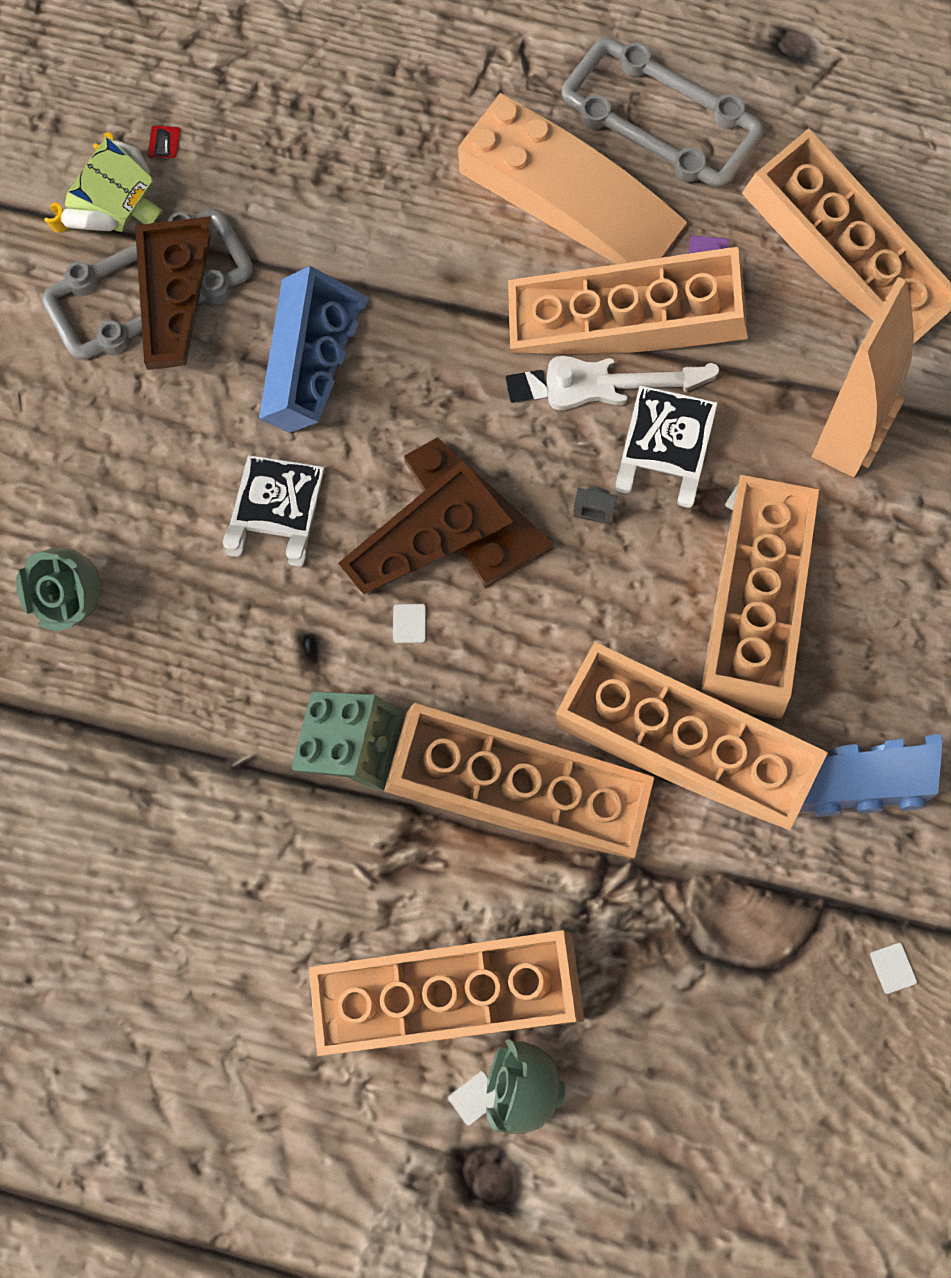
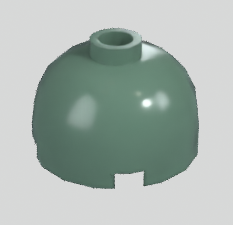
(58, 587)
(524, 1087)

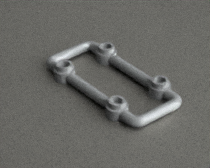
(689, 162)
(113, 336)

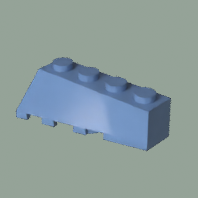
(307, 347)
(877, 778)

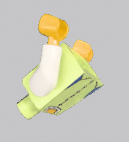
(108, 191)

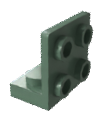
(348, 737)

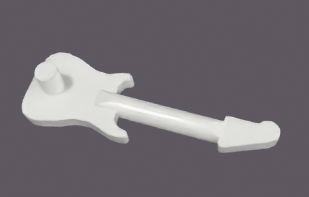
(578, 382)

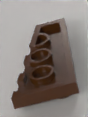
(170, 283)
(434, 525)
(497, 553)

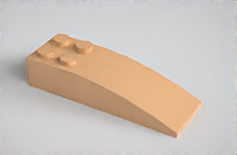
(567, 184)
(845, 232)
(631, 306)
(871, 389)
(761, 597)
(689, 737)
(518, 782)
(446, 993)

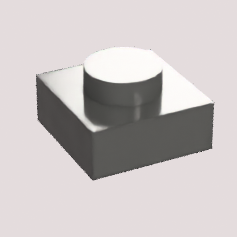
(595, 505)

